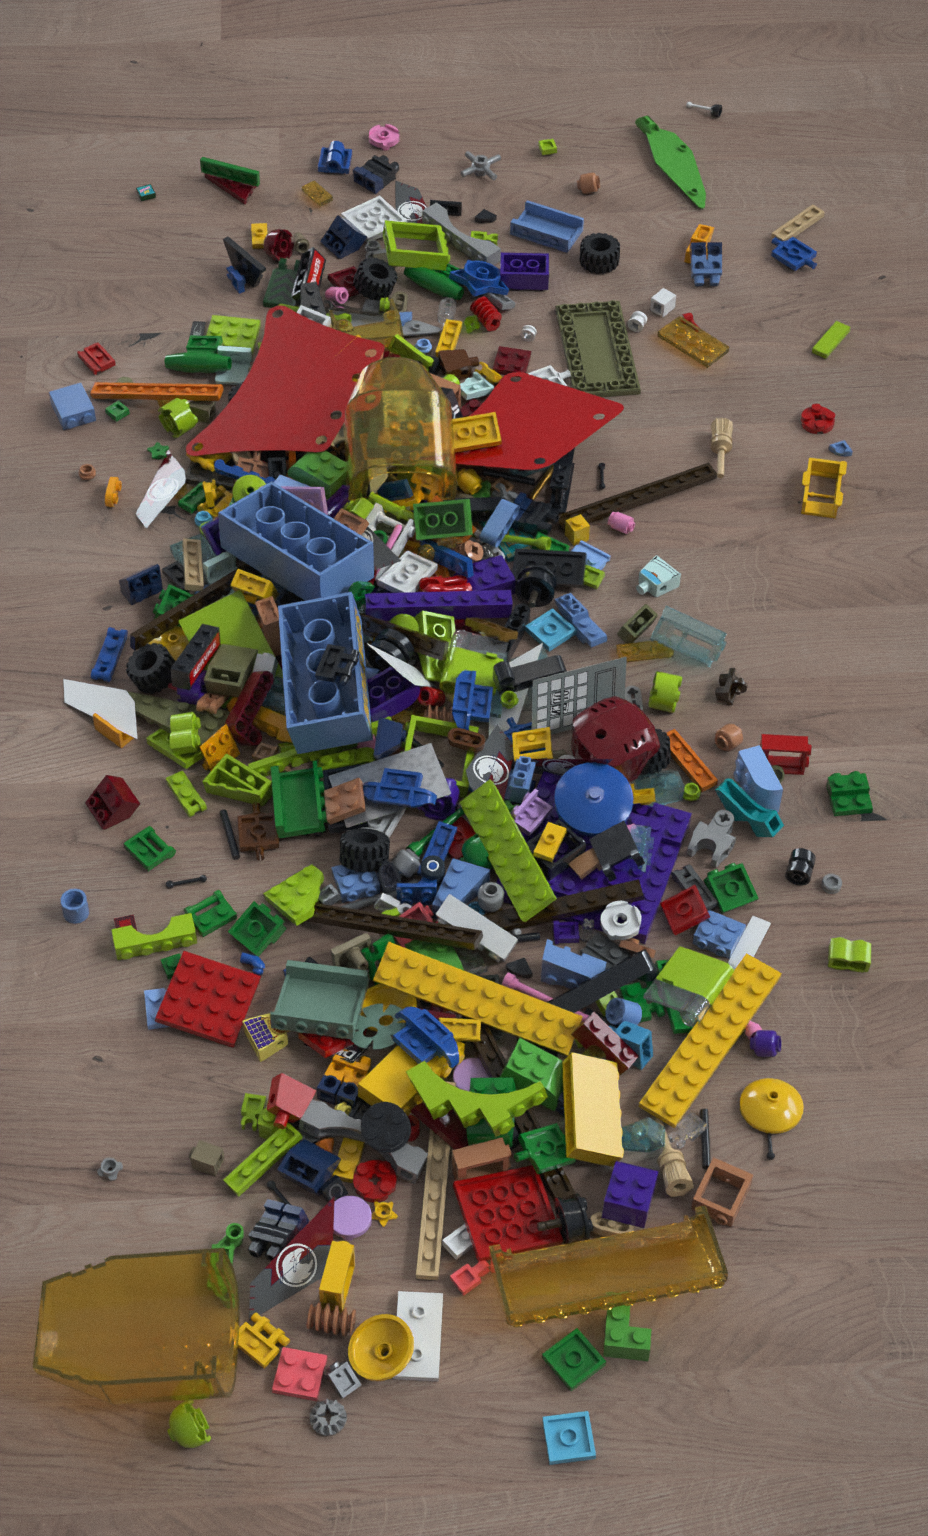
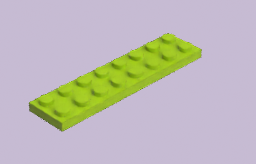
(508, 851)

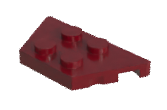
(236, 189)
(447, 1127)

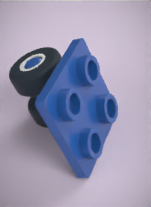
(426, 889)

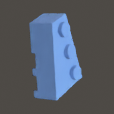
(461, 882)
(568, 968)

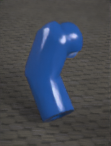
(254, 961)

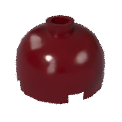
(278, 244)

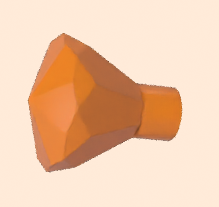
(326, 1144)

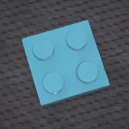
(550, 630)
(569, 1437)

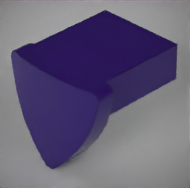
(565, 932)

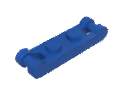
(236, 472)
(109, 655)

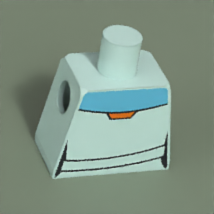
(658, 578)

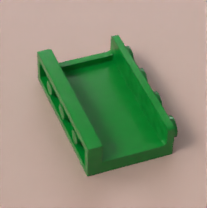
(298, 801)

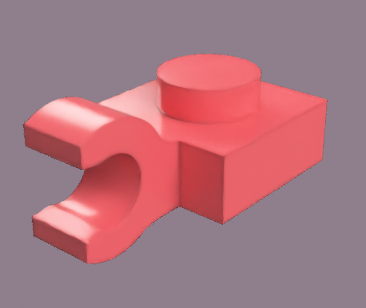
(468, 1278)

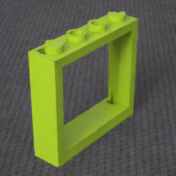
(411, 258)
(440, 728)

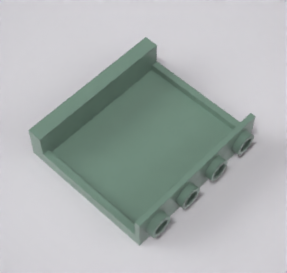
(320, 999)

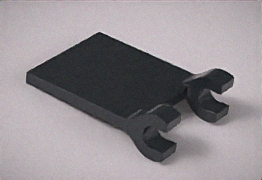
(615, 847)

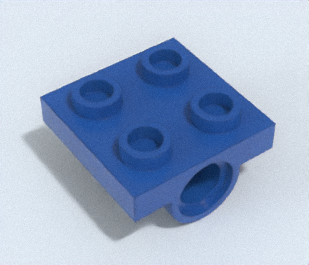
(335, 158)

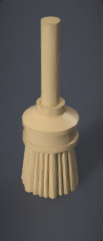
(721, 441)
(673, 1168)

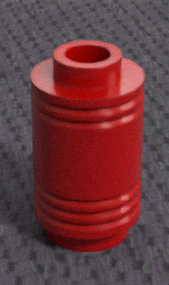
(431, 697)

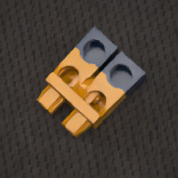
(342, 1080)

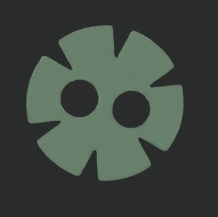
(382, 1038)

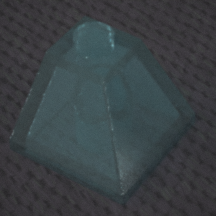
(666, 784)

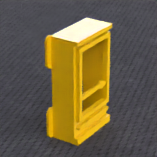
(827, 469)

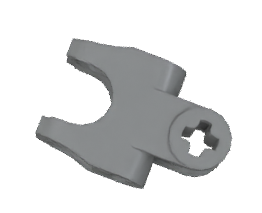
(714, 837)

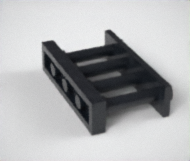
(561, 482)

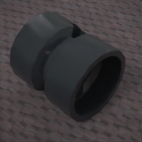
(800, 866)

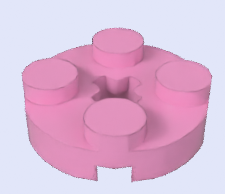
(384, 136)

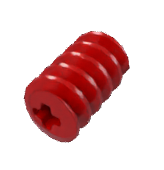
(486, 313)

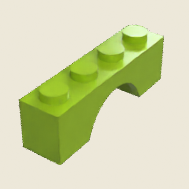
(177, 934)

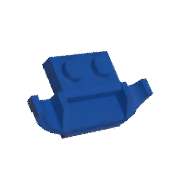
(470, 700)
(399, 789)
(425, 1037)

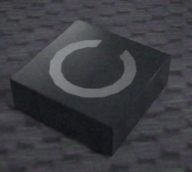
(333, 1188)

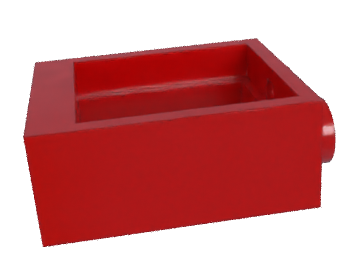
(787, 743)

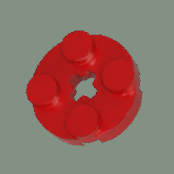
(825, 422)
(374, 1169)

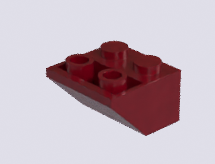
(112, 802)

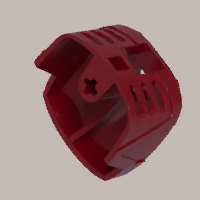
(621, 725)

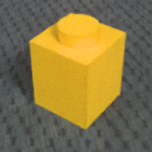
(577, 530)

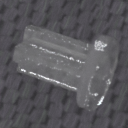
(587, 932)

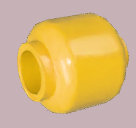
(469, 481)

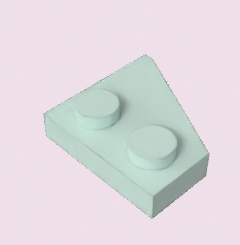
(475, 387)

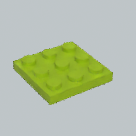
(235, 331)

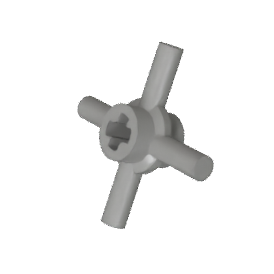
(480, 165)

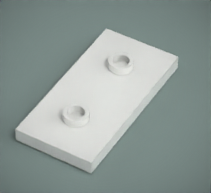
(424, 1317)

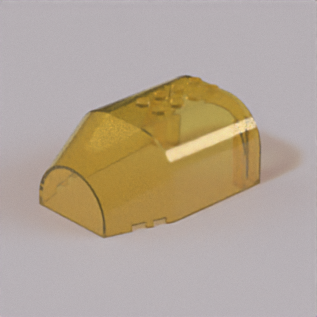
(398, 425)
(142, 1328)

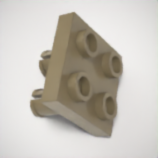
(350, 954)

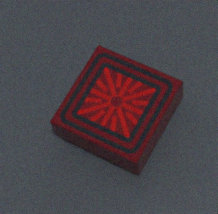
(125, 921)

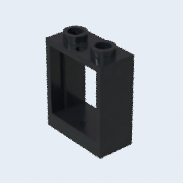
(553, 869)

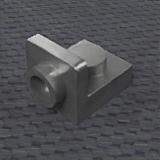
(342, 1378)

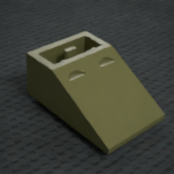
(230, 670)

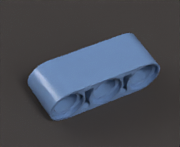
(499, 523)

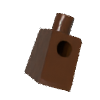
(457, 363)

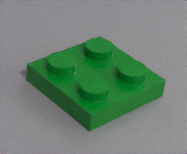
(574, 1359)

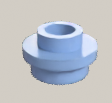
(423, 345)

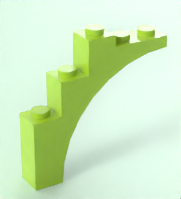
(471, 1107)

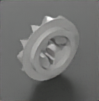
(320, 1424)

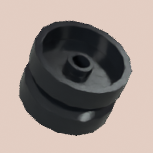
(391, 643)

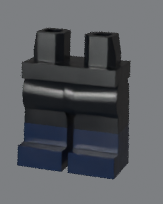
(376, 173)
(534, 516)
(276, 1228)

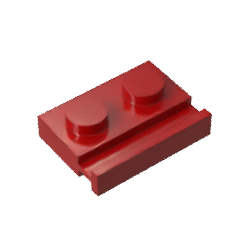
(96, 358)

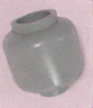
(406, 863)
(490, 897)

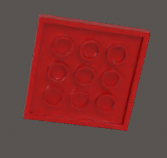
(208, 999)
(506, 1211)

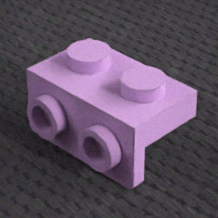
(530, 812)

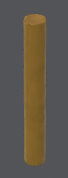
(542, 483)

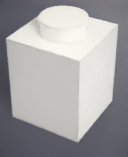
(663, 302)
(266, 662)

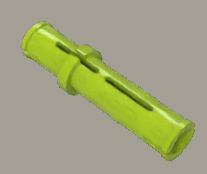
(399, 511)

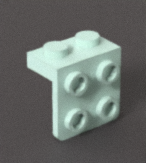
(241, 361)
(219, 567)

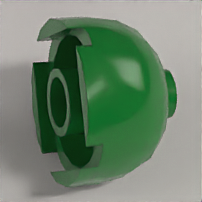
(475, 852)

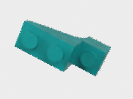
(735, 800)

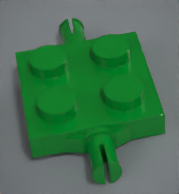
(544, 1148)

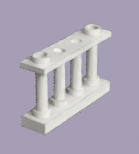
(377, 516)

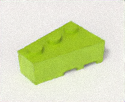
(238, 782)

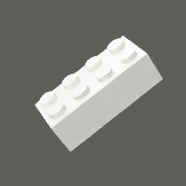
(494, 939)

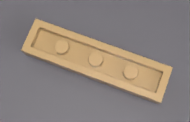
(798, 223)
(192, 564)

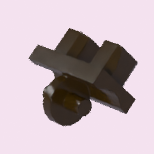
(733, 687)

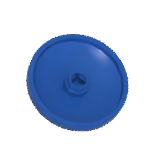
(593, 798)

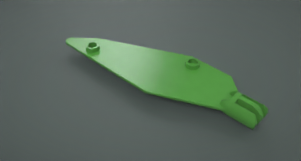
(674, 159)

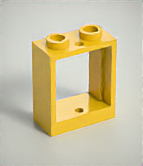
(253, 586)
(337, 1275)

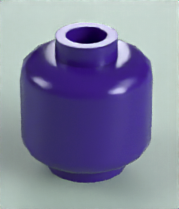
(766, 1043)

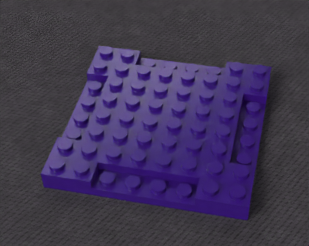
(667, 828)

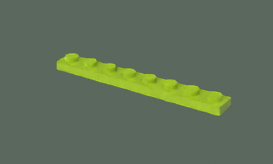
(291, 757)

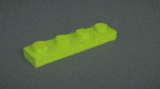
(262, 1159)

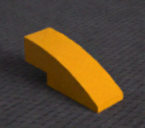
(702, 234)

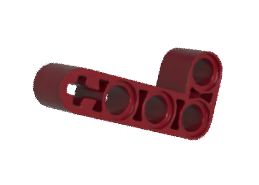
(247, 707)

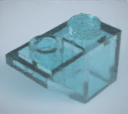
(643, 1136)

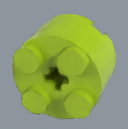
(177, 417)
(665, 691)

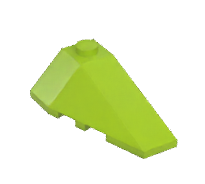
(440, 627)

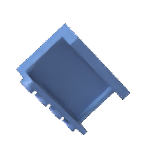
(547, 226)

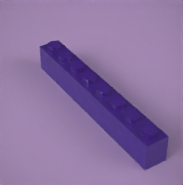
(451, 603)

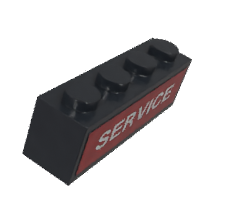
(309, 270)
(195, 657)

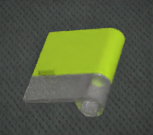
(471, 653)
(689, 984)

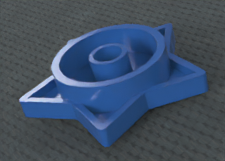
(480, 278)

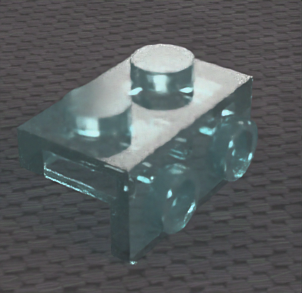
(644, 842)

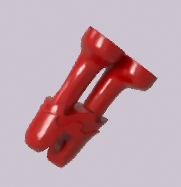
(440, 584)

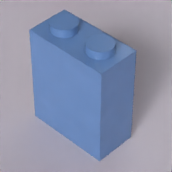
(72, 406)

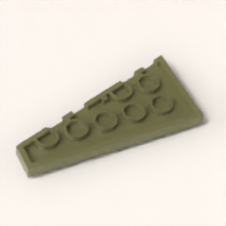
(159, 711)

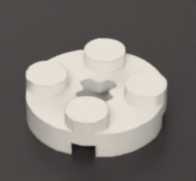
(619, 931)

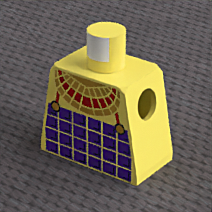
(263, 1038)

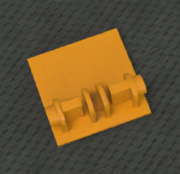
(217, 746)

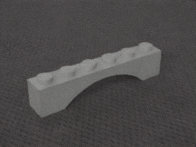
(474, 248)
(324, 1121)

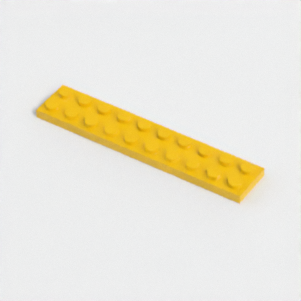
(477, 998)
(709, 1041)

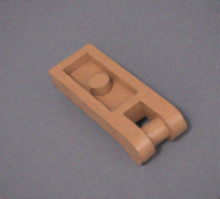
(211, 702)

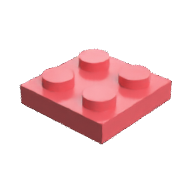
(299, 1374)

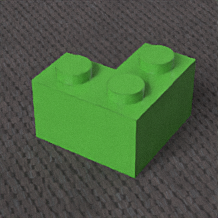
(623, 1340)

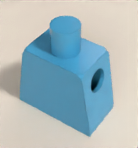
(637, 1039)

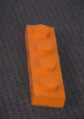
(690, 762)

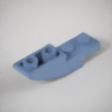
(579, 617)

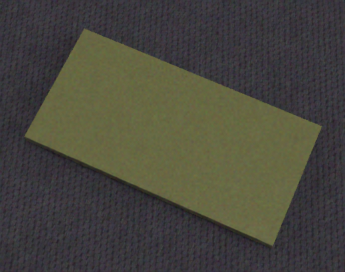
(597, 348)

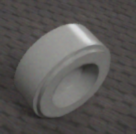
(831, 883)

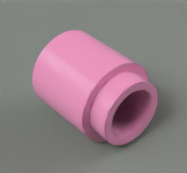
(339, 294)
(621, 522)

